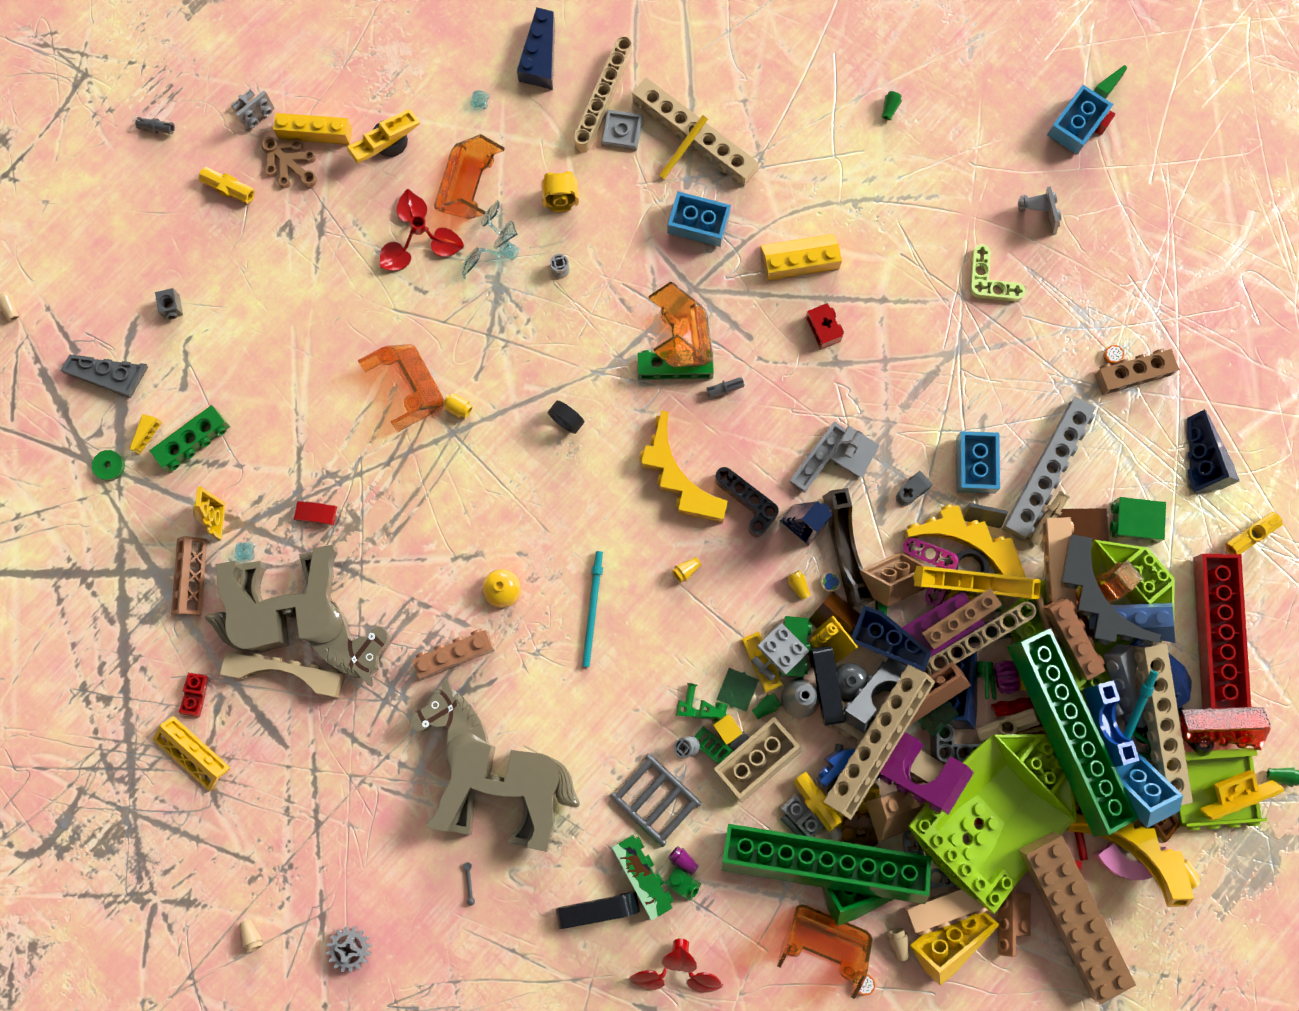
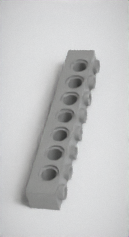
(1076, 409)

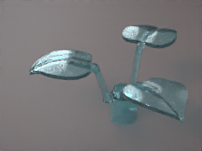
(502, 242)

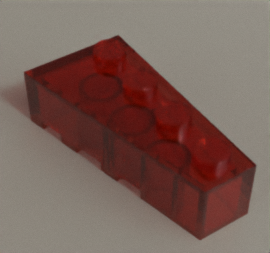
(1226, 726)

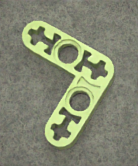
(984, 282)

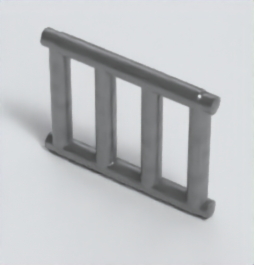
(632, 811)

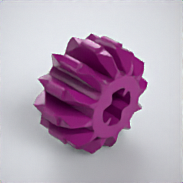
(1006, 677)

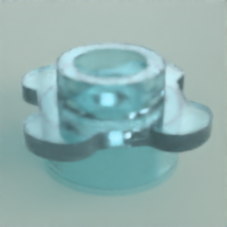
(476, 95)
(240, 547)

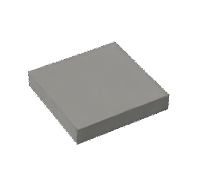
(622, 130)

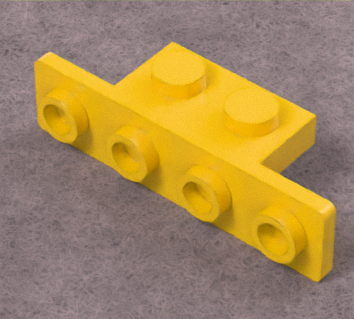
(1239, 793)

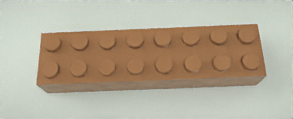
(1076, 917)

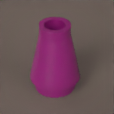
(682, 860)

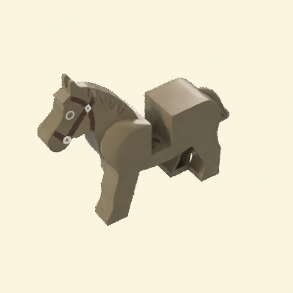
(262, 624)
(470, 762)

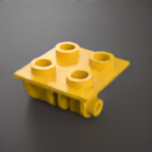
(833, 634)

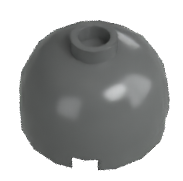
(850, 679)

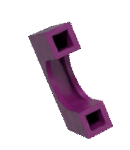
(939, 793)

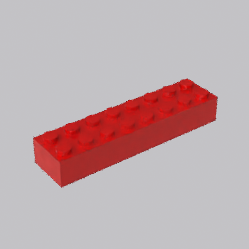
(1222, 631)

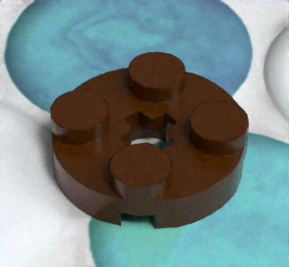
(861, 821)

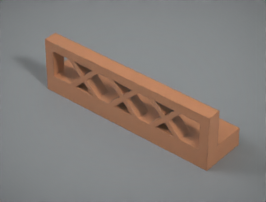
(182, 579)

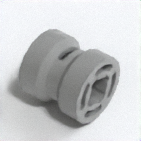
(562, 269)
(690, 744)

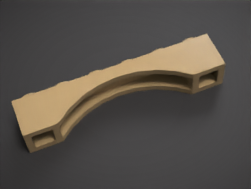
(244, 666)

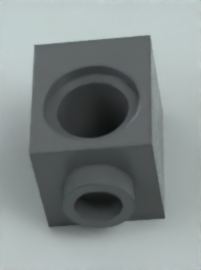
(165, 297)

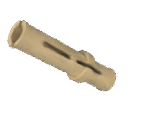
(1061, 498)

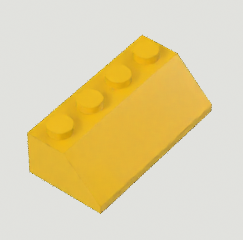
(801, 257)

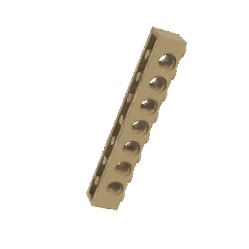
(720, 144)
(1167, 713)
(879, 751)

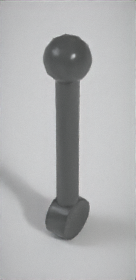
(467, 866)

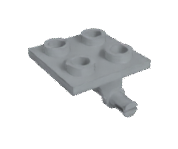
(254, 110)
(1043, 202)
(854, 451)
(782, 650)

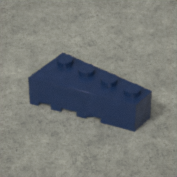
(538, 52)
(807, 520)

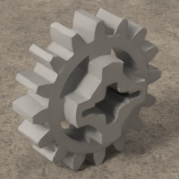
(346, 957)

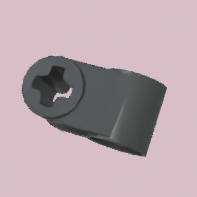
(915, 487)

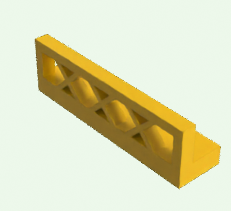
(191, 750)

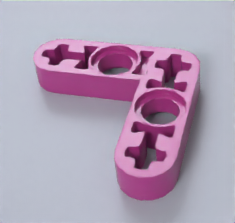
(942, 564)

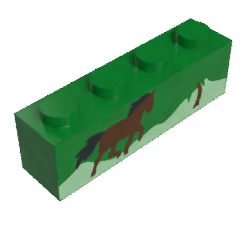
(642, 877)

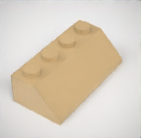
(758, 759)

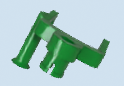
(712, 713)

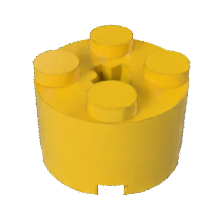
(559, 191)

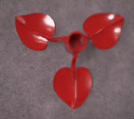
(413, 210)
(679, 960)

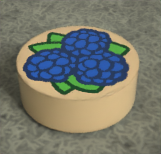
(830, 582)

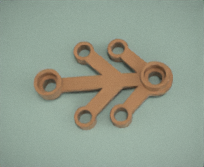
(288, 159)

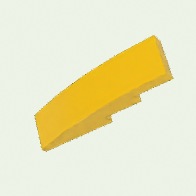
(383, 136)

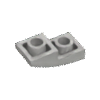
(802, 816)

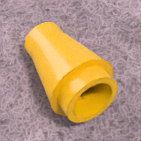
(685, 570)
(798, 584)

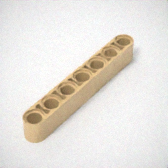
(603, 101)
(983, 637)

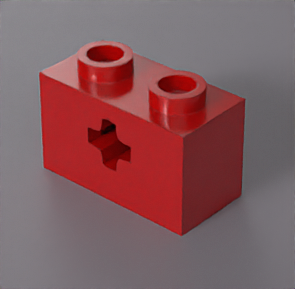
(824, 336)

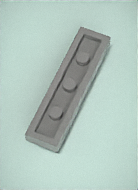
(818, 458)

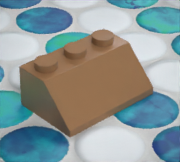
(892, 579)
(893, 813)

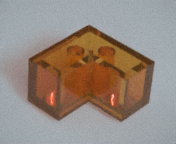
(1118, 580)

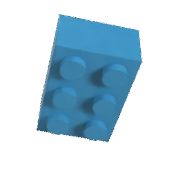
(1080, 119)
(699, 219)
(978, 462)
(1149, 792)

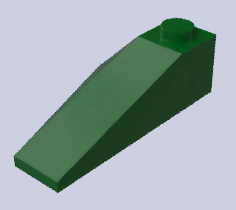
(850, 906)

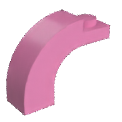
(1117, 864)

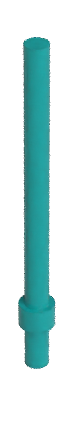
(596, 571)
(1146, 691)

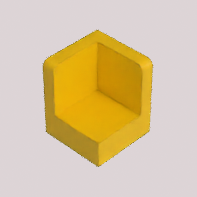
(727, 729)

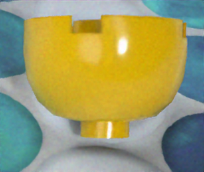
(501, 588)

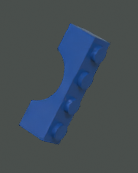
(1102, 704)

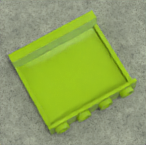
(1207, 771)

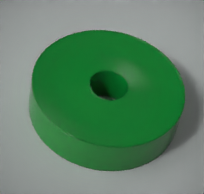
(102, 459)

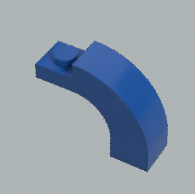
(837, 762)

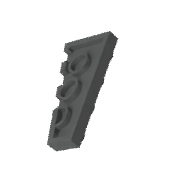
(110, 375)

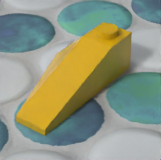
(209, 512)
(949, 948)

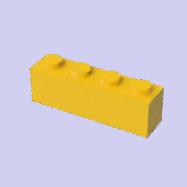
(312, 128)

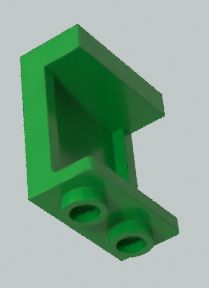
(1138, 519)

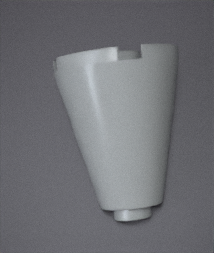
(794, 703)

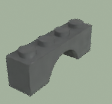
(861, 711)

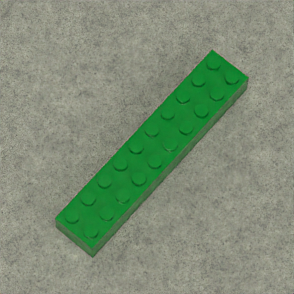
(1072, 733)
(827, 863)

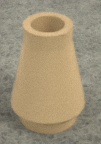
(8, 306)
(250, 937)
(899, 942)

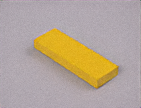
(750, 644)

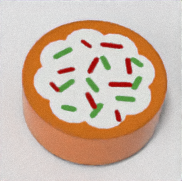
(1113, 354)
(868, 986)

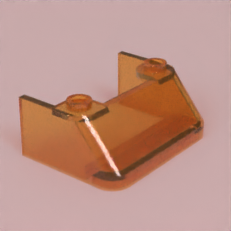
(463, 176)
(689, 326)
(426, 395)
(820, 935)

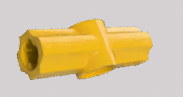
(226, 185)
(1262, 529)
(815, 800)

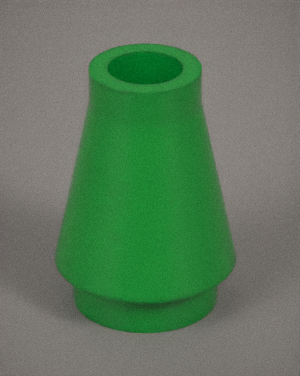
(891, 104)
(768, 705)
(1285, 776)

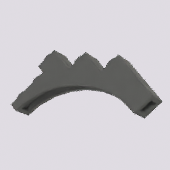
(1091, 601)

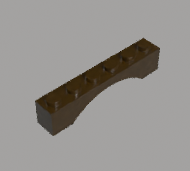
(845, 548)

